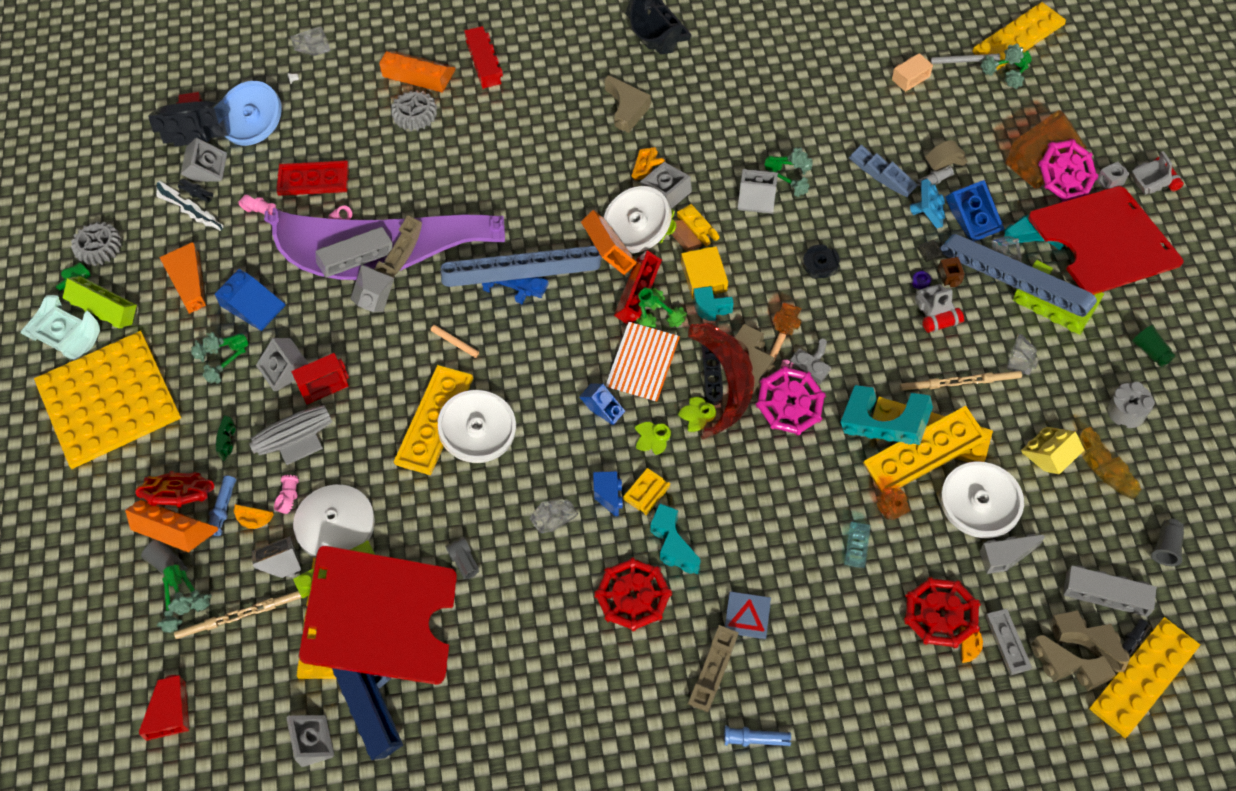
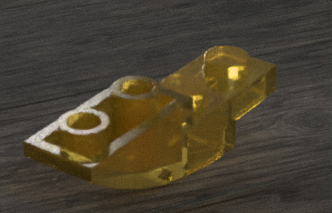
(1111, 471)

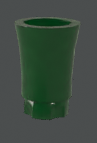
(1154, 346)

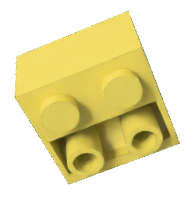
(1053, 449)

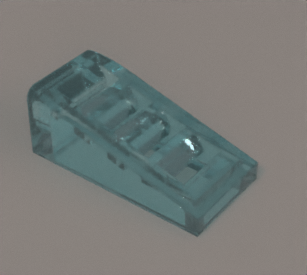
(859, 532)

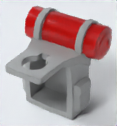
(1157, 174)
(938, 308)

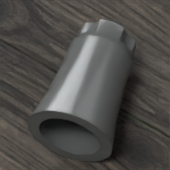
(1169, 543)
(161, 556)

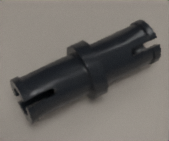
(195, 190)
(1135, 637)

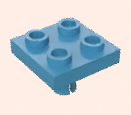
(931, 204)

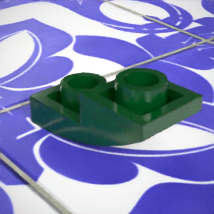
(224, 445)

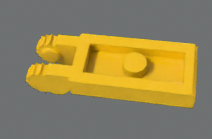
(697, 224)

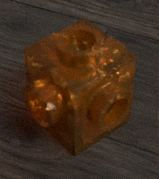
(787, 319)
(892, 503)

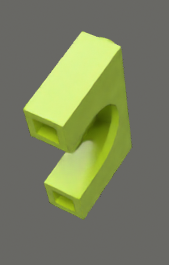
(1054, 313)

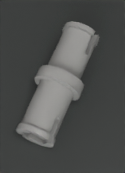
(937, 176)

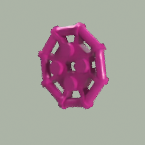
(1074, 164)
(794, 390)

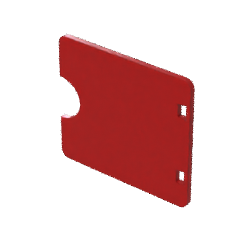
(1107, 239)
(376, 615)

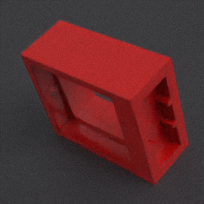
(325, 385)

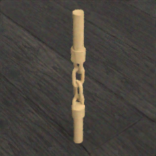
(935, 383)
(212, 623)

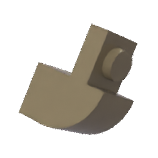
(945, 155)

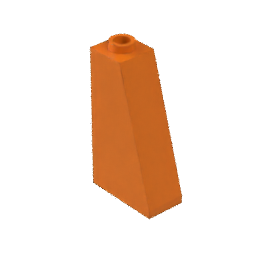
(608, 243)
(186, 274)

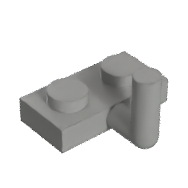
(806, 362)

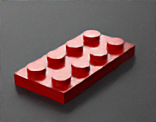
(312, 178)

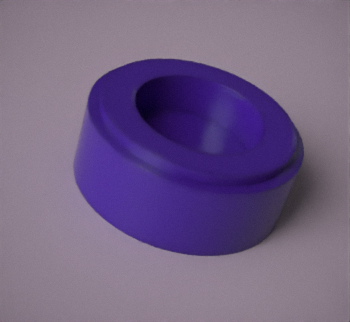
(921, 280)

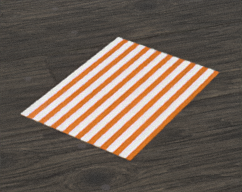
(642, 361)

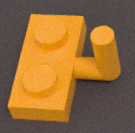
(645, 162)

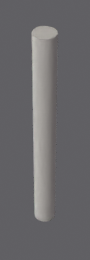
(959, 59)

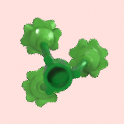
(654, 299)

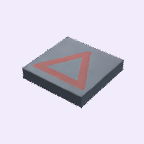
(748, 614)

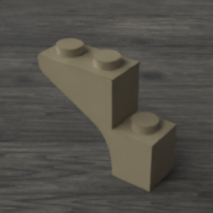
(753, 342)
(1099, 640)
(1061, 663)

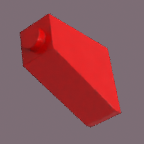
(167, 709)

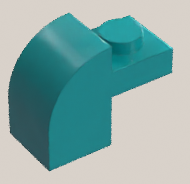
(708, 307)

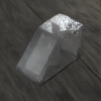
(311, 42)
(1008, 246)
(1022, 356)

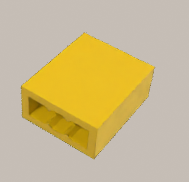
(704, 269)

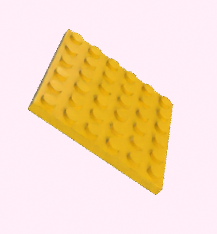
(106, 399)

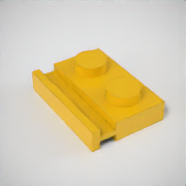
(646, 491)

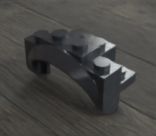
(659, 29)
(190, 120)

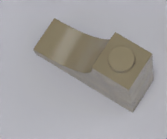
(632, 103)

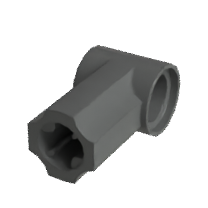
(461, 554)

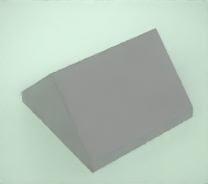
(310, 739)

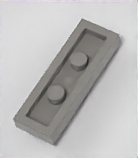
(1008, 642)

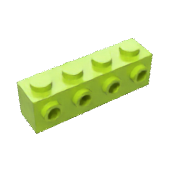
(99, 302)

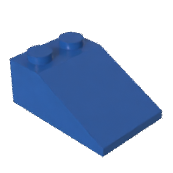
(975, 211)
(249, 300)

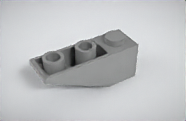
(1002, 555)

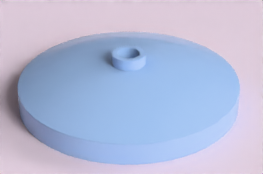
(252, 112)

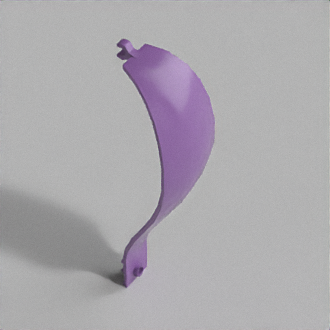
(301, 236)

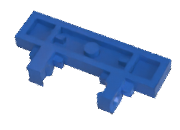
(526, 287)

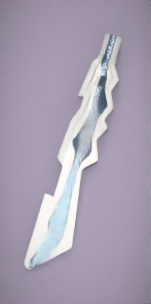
(187, 206)

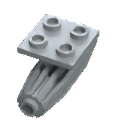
(293, 435)

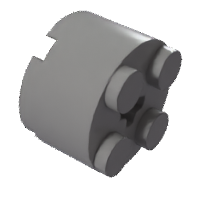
(1130, 404)

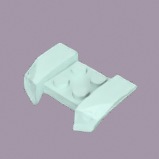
(61, 329)

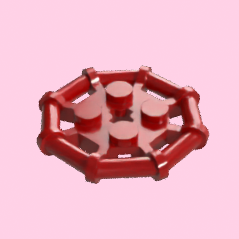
(174, 488)
(635, 582)
(947, 602)

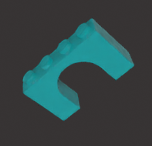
(906, 428)

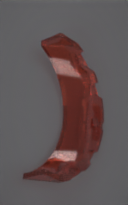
(737, 369)

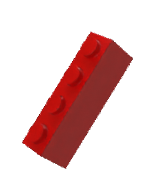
(483, 58)
(641, 276)

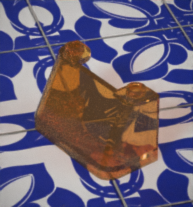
(1032, 145)

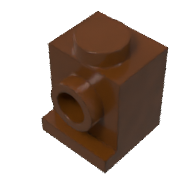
(951, 271)

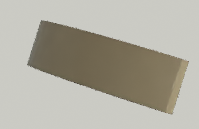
(403, 247)
(713, 669)

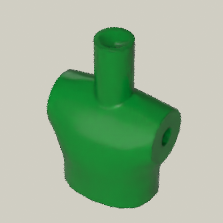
(74, 271)

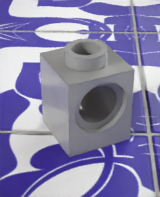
(1112, 176)

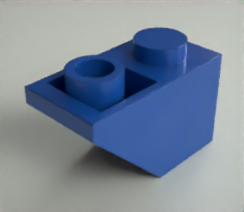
(602, 403)
(606, 491)

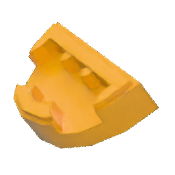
(252, 517)
(971, 646)

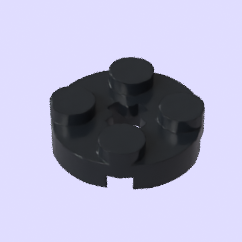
(818, 270)

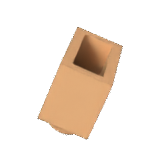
(912, 72)

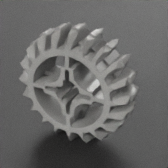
(414, 110)
(96, 243)

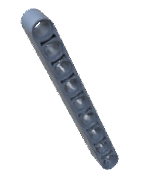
(520, 266)
(1019, 275)

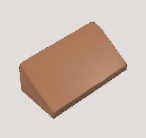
(686, 237)

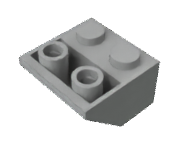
(757, 191)

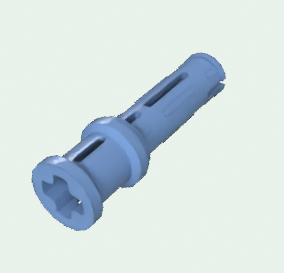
(219, 513)
(745, 737)

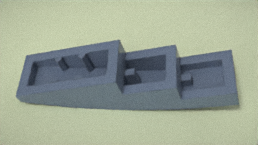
(885, 173)

